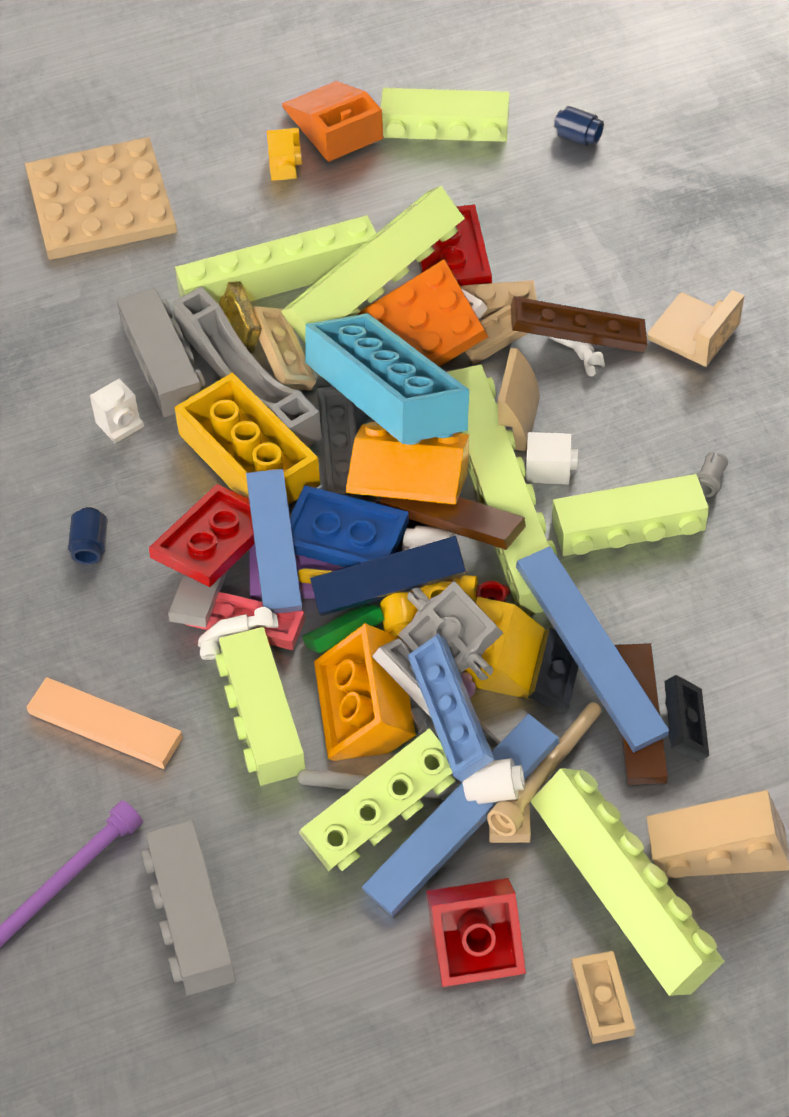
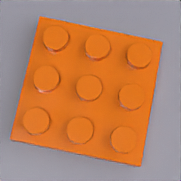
(431, 315)

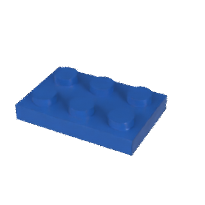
(344, 528)

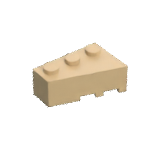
(720, 838)

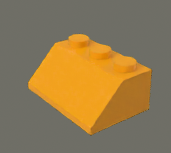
(419, 472)
(359, 700)

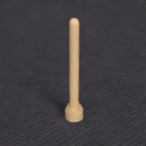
(508, 815)

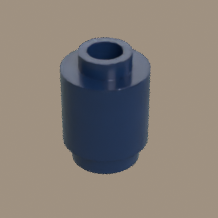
(578, 126)
(87, 535)

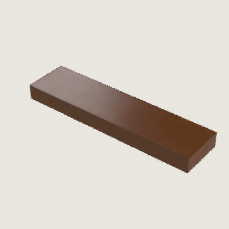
(578, 324)
(465, 519)
(648, 763)

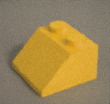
(513, 653)

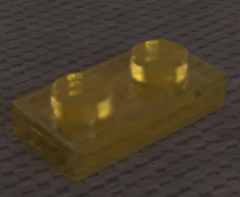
(241, 315)

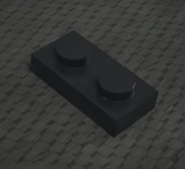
(553, 673)
(686, 718)

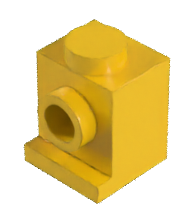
(284, 153)

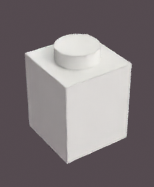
(550, 458)

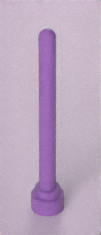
(122, 821)

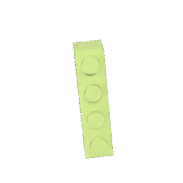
(445, 114)
(629, 515)
(261, 706)

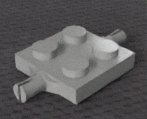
(458, 621)

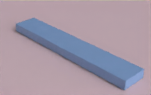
(592, 649)
(452, 824)

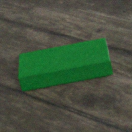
(338, 629)

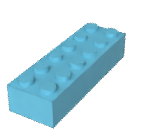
(387, 378)

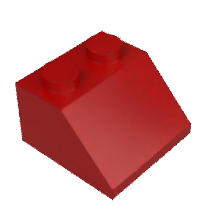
(476, 932)

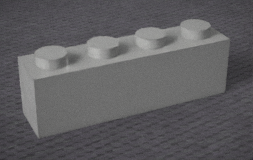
(160, 349)
(190, 908)

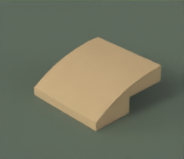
(518, 398)

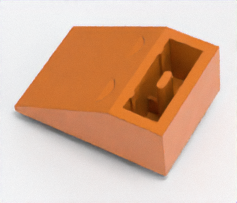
(337, 118)

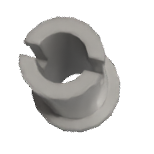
(711, 473)

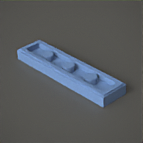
(273, 541)
(450, 708)

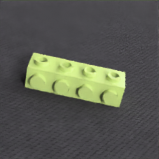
(377, 801)

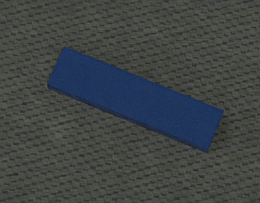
(388, 575)

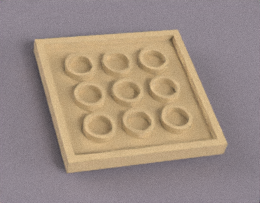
(100, 198)

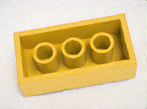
(243, 436)

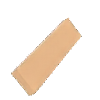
(105, 722)

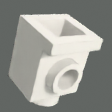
(116, 411)

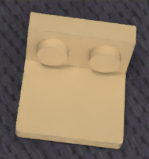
(696, 327)

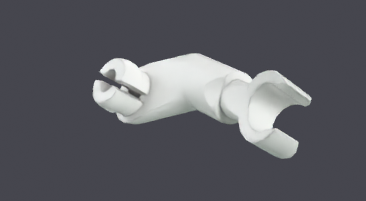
(585, 352)
(209, 641)

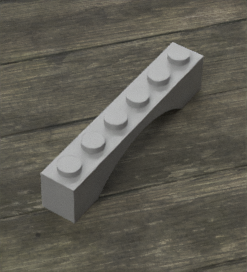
(216, 341)

